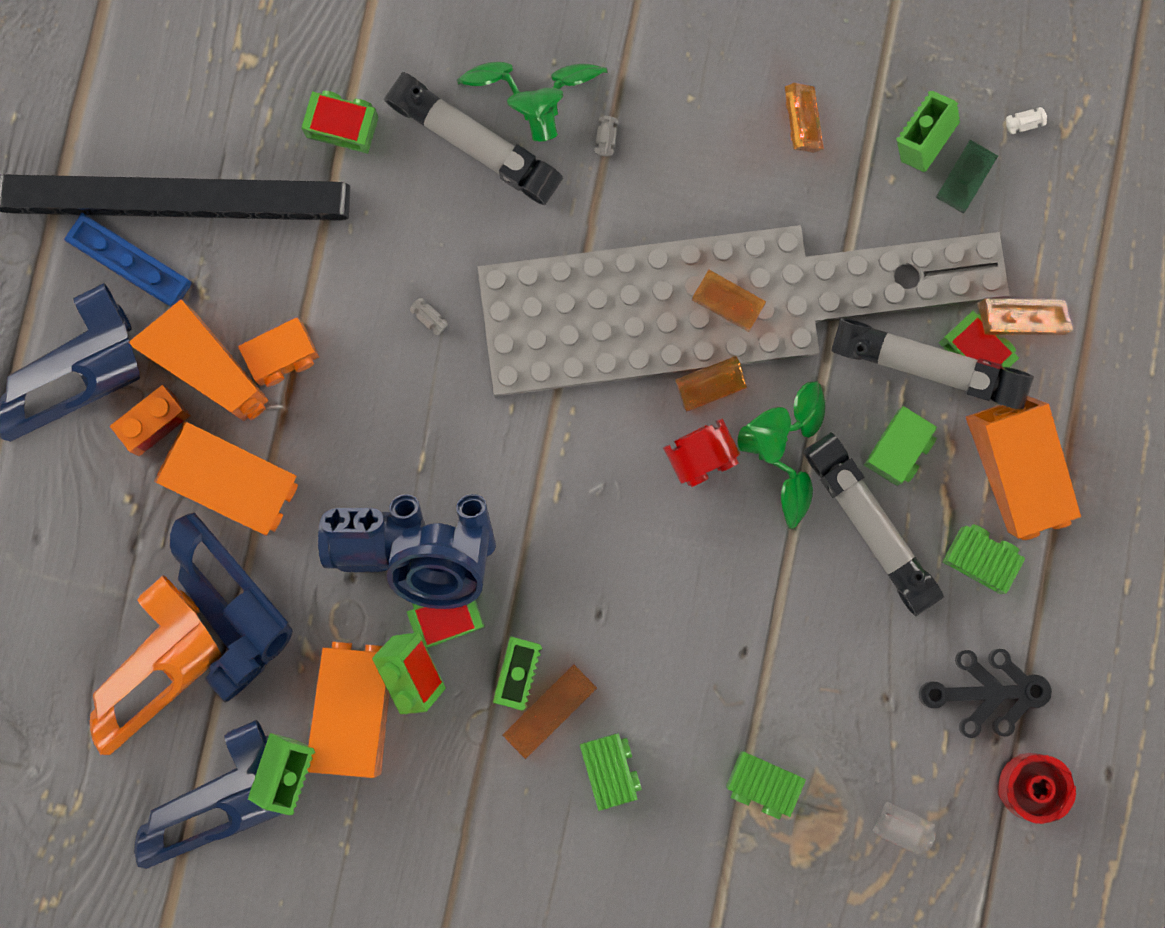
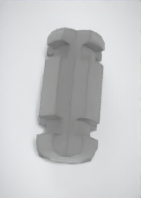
(606, 136)
(428, 316)

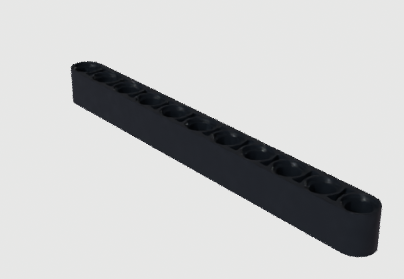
(174, 197)

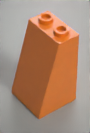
(194, 354)
(1025, 467)
(226, 479)
(349, 713)

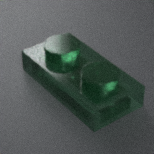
(966, 176)

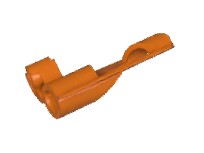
(176, 647)

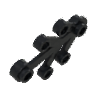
(991, 692)

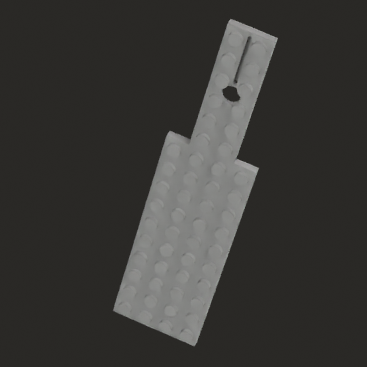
(635, 314)

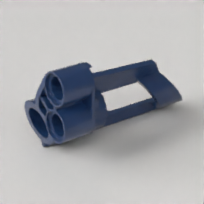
(99, 356)
(247, 626)
(225, 792)

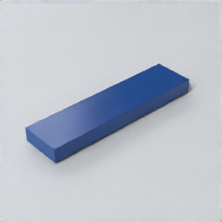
(127, 260)

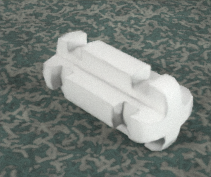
(1026, 120)

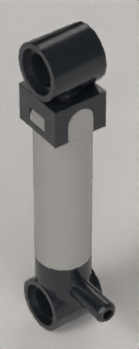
(512, 163)
(977, 377)
(846, 484)

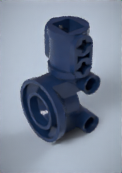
(425, 563)

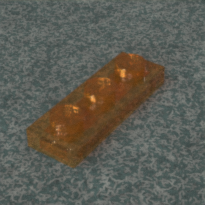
(1025, 317)
(549, 711)

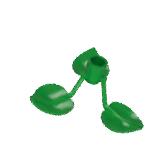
(539, 105)
(768, 438)

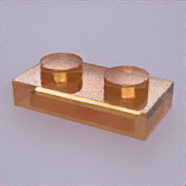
(804, 117)
(728, 300)
(711, 383)

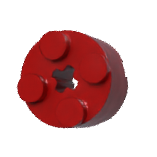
(703, 452)
(1051, 775)

